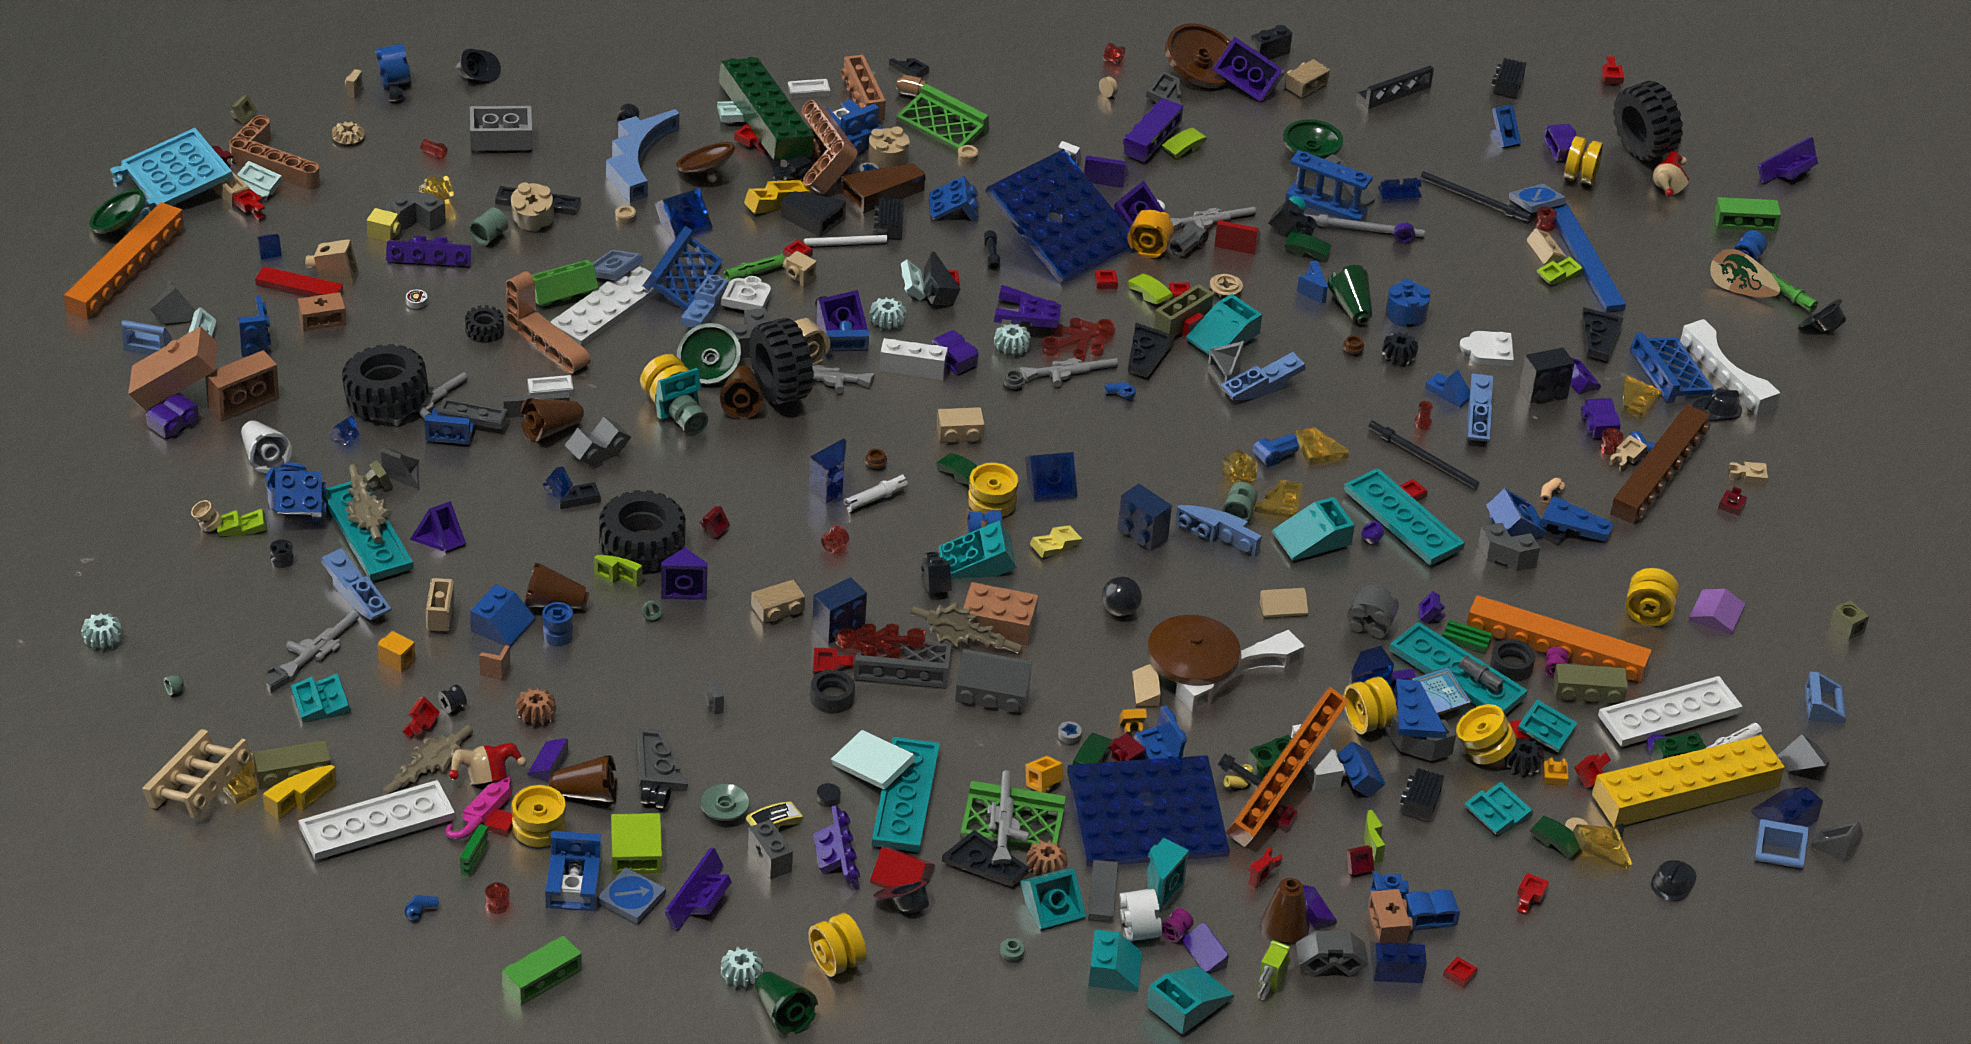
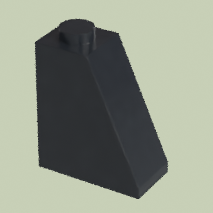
(813, 211)

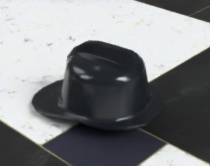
(478, 65)
(1827, 319)
(1721, 404)
(1673, 880)
(906, 897)

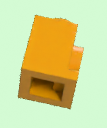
(1043, 773)

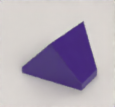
(440, 528)

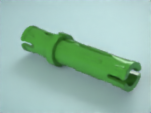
(749, 269)
(1796, 295)

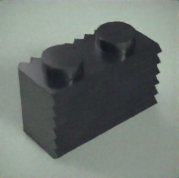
(1272, 42)
(1509, 77)
(889, 217)
(1422, 794)

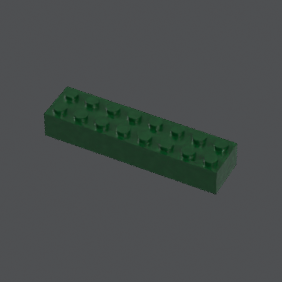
(766, 108)

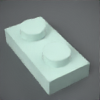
(913, 280)
(203, 319)

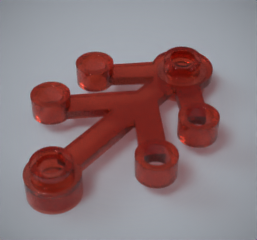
(1103, 329)
(889, 634)

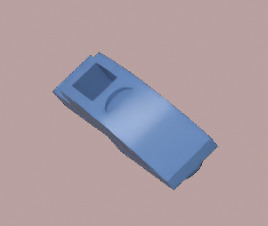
(706, 301)
(1263, 381)
(1479, 407)
(1217, 524)
(354, 587)

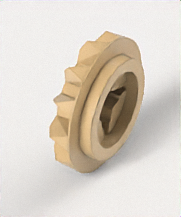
(348, 133)
(1233, 284)

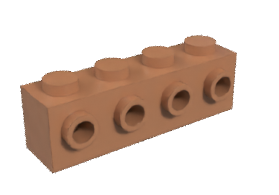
(862, 84)

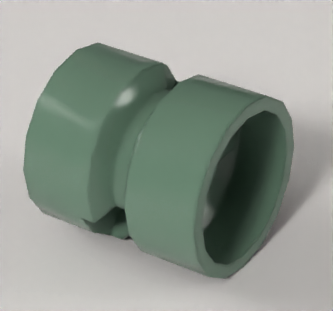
(488, 226)
(688, 414)
(1241, 500)

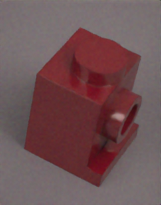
(1126, 749)

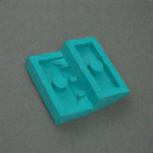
(674, 386)
(320, 698)
(1547, 725)
(1499, 808)

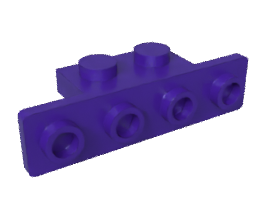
(1789, 162)
(428, 251)
(835, 847)
(699, 891)

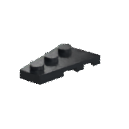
(1600, 332)
(1147, 349)
(975, 855)

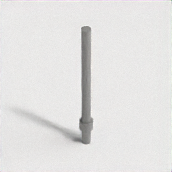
(1323, 220)

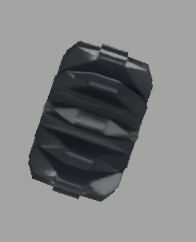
(1400, 348)
(1525, 757)

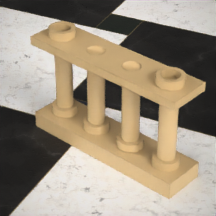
(189, 759)

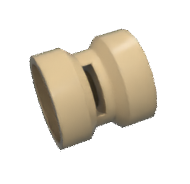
(206, 516)

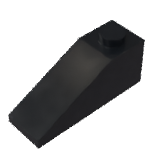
(938, 282)

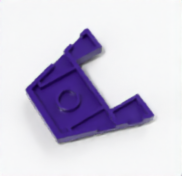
(1031, 309)

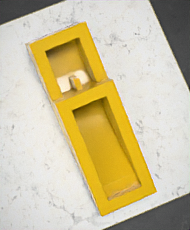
(769, 198)
(299, 790)

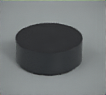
(828, 794)

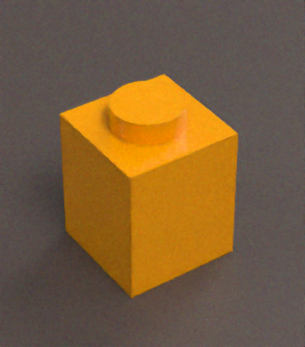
(396, 651)

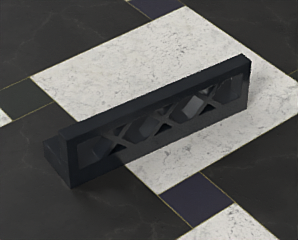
(1396, 87)

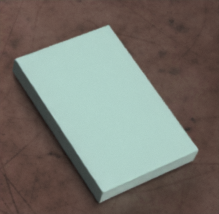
(873, 759)

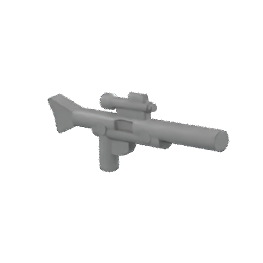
(1206, 218)
(1064, 369)
(833, 377)
(432, 397)
(323, 644)
(1003, 816)

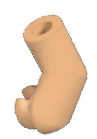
(1547, 489)

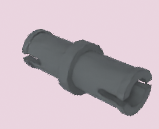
(1481, 673)

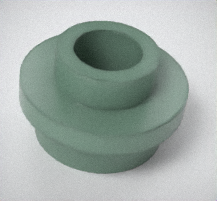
(1012, 949)

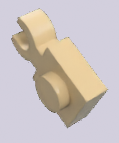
(1628, 450)
(1751, 472)

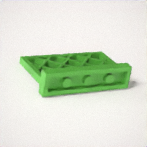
(952, 109)
(1036, 802)

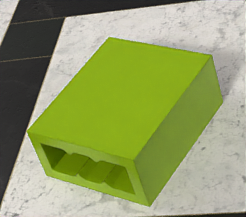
(636, 842)

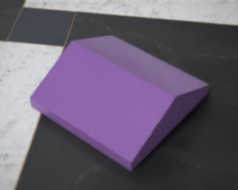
(1717, 610)

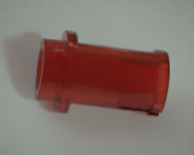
(438, 150)
(1423, 418)

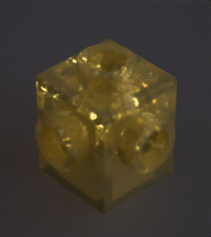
(438, 187)
(1239, 467)

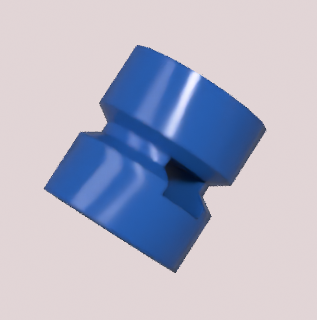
(1752, 244)
(975, 517)
(557, 624)

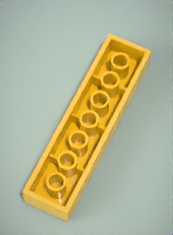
(1688, 781)

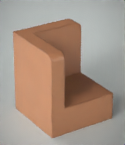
(494, 665)

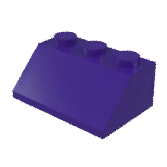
(1249, 70)

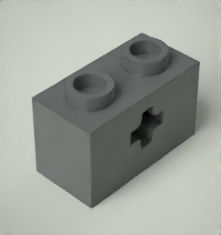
(770, 849)

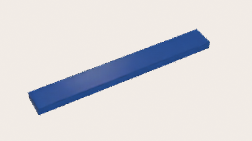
(1588, 259)

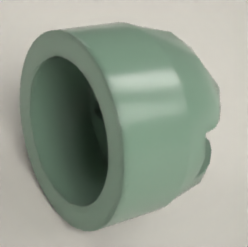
(656, 609)
(173, 684)

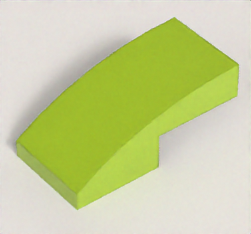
(1182, 142)
(1561, 272)
(1152, 289)
(236, 525)
(613, 567)
(1372, 836)

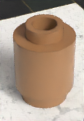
(910, 85)

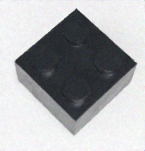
(1546, 375)

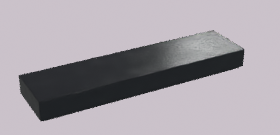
(562, 203)

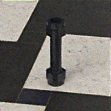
(993, 259)
(1227, 763)

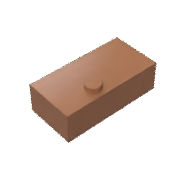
(173, 368)

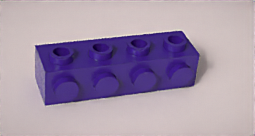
(1153, 129)

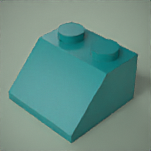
(1166, 870)
(1053, 898)
(1114, 962)

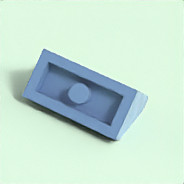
(144, 342)
(1818, 710)
(1784, 836)

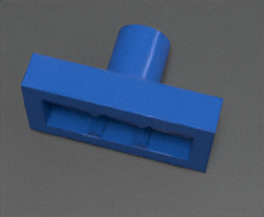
(848, 339)

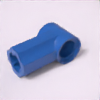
(1271, 451)

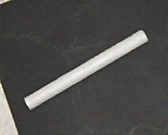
(853, 240)

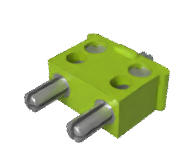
(1273, 968)

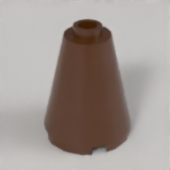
(741, 394)
(548, 417)
(550, 586)
(588, 780)
(1286, 913)

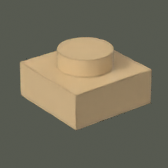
(354, 83)

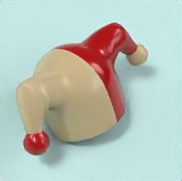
(1670, 174)
(485, 762)

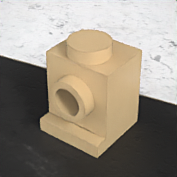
(800, 268)

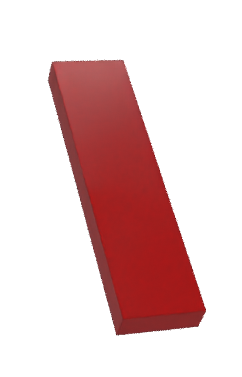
(296, 283)

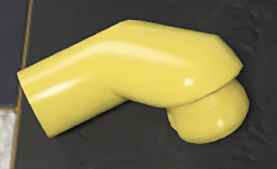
(1237, 781)

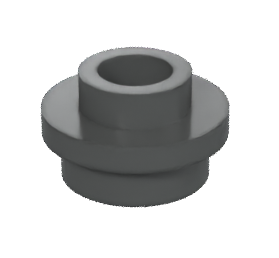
(1013, 379)

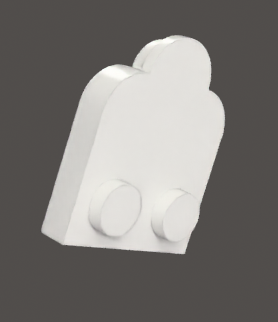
(746, 294)
(1488, 348)

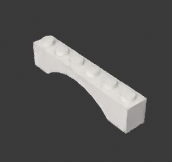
(1754, 392)
(1275, 653)

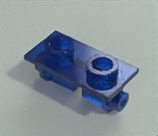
(1393, 190)

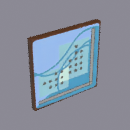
(1443, 690)

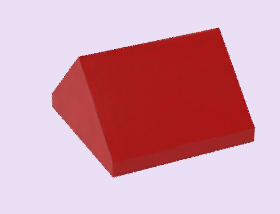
(1237, 237)
(899, 868)

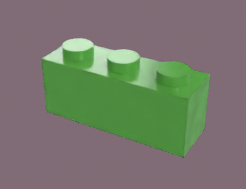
(1747, 214)
(564, 282)
(541, 970)

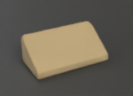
(231, 188)
(1545, 247)
(1283, 602)
(1146, 686)

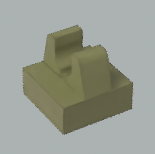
(243, 109)
(378, 477)

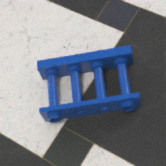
(1323, 202)

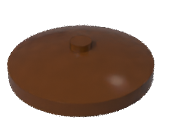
(1194, 51)
(1193, 650)

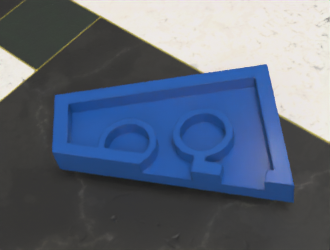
(1572, 517)
(1415, 711)

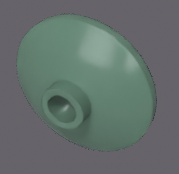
(725, 802)

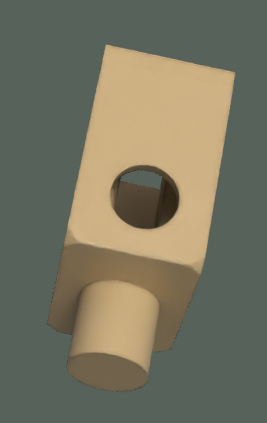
(335, 262)

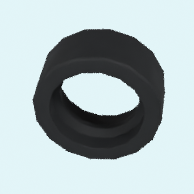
(1517, 649)
(832, 678)

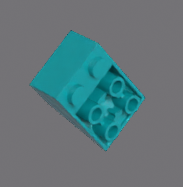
(1226, 324)
(1315, 530)
(980, 553)
(1186, 997)

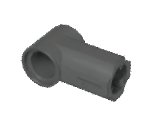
(1191, 236)

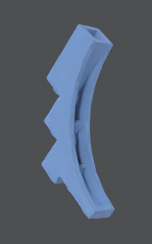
(634, 139)

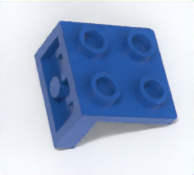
(447, 428)

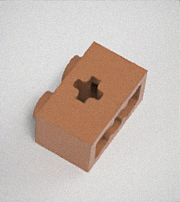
(321, 311)
(1389, 916)

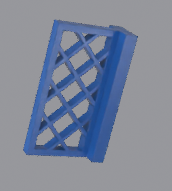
(667, 263)
(1662, 372)

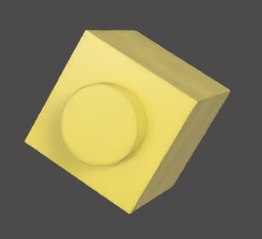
(383, 225)

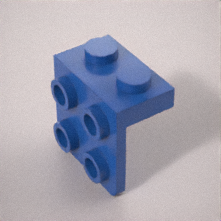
(953, 196)
(254, 331)
(300, 493)
(1165, 739)

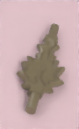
(365, 508)
(957, 625)
(429, 756)

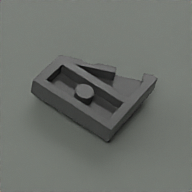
(1165, 87)

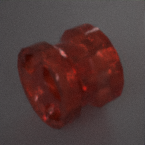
(1114, 54)
(1545, 219)
(1611, 440)
(835, 539)
(497, 898)

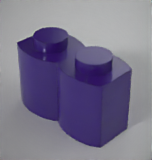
(1559, 140)
(960, 354)
(172, 415)
(1599, 416)

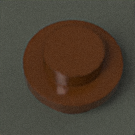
(1353, 344)
(876, 458)

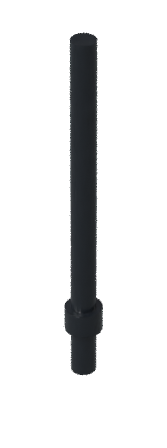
(1510, 210)
(1390, 435)

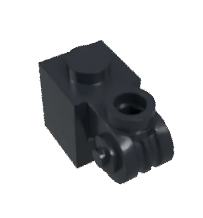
(792, 169)
(1291, 216)
(936, 573)

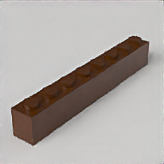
(1660, 464)

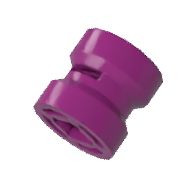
(1554, 656)
(1178, 923)

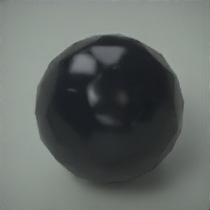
(1121, 596)

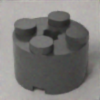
(1372, 610)

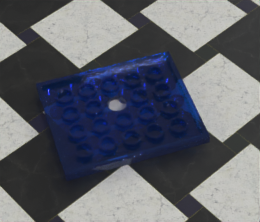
(1089, 224)
(1124, 830)

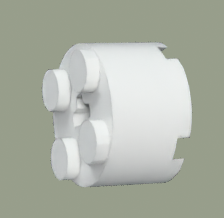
(1140, 915)

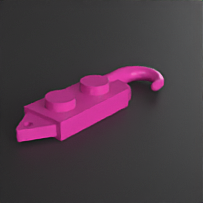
(481, 807)

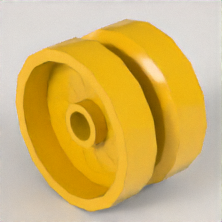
(1583, 160)
(658, 369)
(993, 488)
(1652, 596)
(1370, 705)
(1486, 734)
(538, 813)
(837, 944)

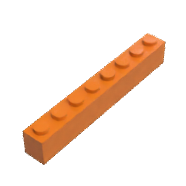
(123, 260)
(1543, 633)
(1287, 767)

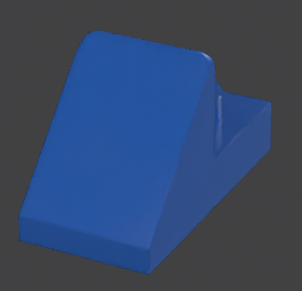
(1506, 126)
(1313, 283)
(1449, 388)

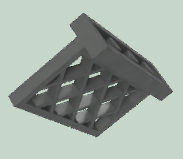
(907, 670)

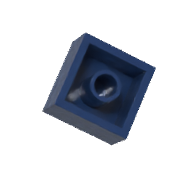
(1144, 517)
(838, 609)

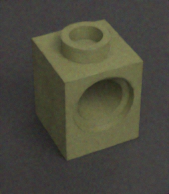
(1849, 620)

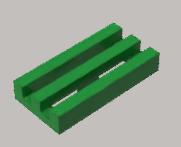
(1467, 636)
(473, 850)

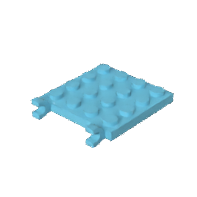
(174, 170)

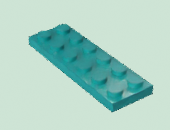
(1404, 516)
(376, 559)
(1433, 652)
(906, 800)

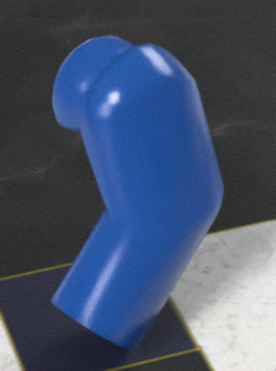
(1122, 389)

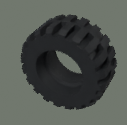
(1648, 120)
(781, 361)
(385, 382)
(647, 512)

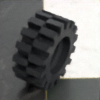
(484, 323)

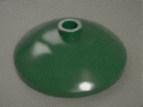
(1313, 137)
(118, 212)
(706, 342)

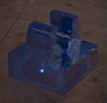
(269, 246)
(345, 428)
(558, 482)

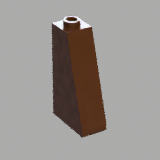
(869, 186)

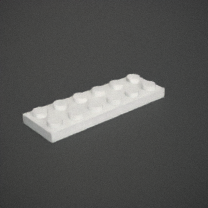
(605, 306)
(1670, 711)
(376, 819)

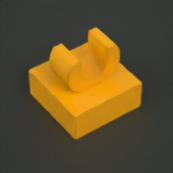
(1133, 717)
(1555, 772)

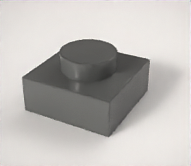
(715, 697)

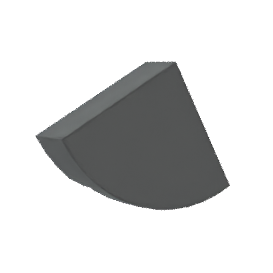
(275, 678)

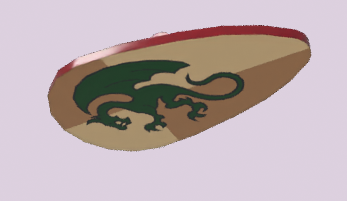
(1742, 274)

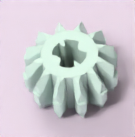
(887, 313)
(1012, 339)
(102, 631)
(741, 967)

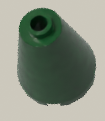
(1352, 292)
(786, 1002)

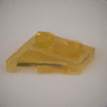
(1639, 397)
(1319, 447)
(1281, 500)
(243, 784)
(1603, 843)

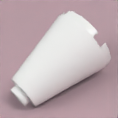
(265, 446)

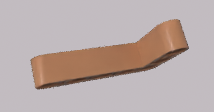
(250, 146)
(839, 151)
(537, 329)

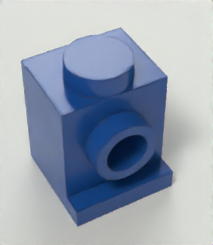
(1389, 882)

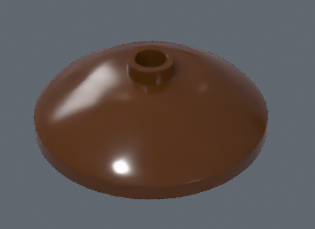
(706, 159)

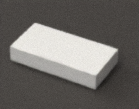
(808, 88)
(551, 385)

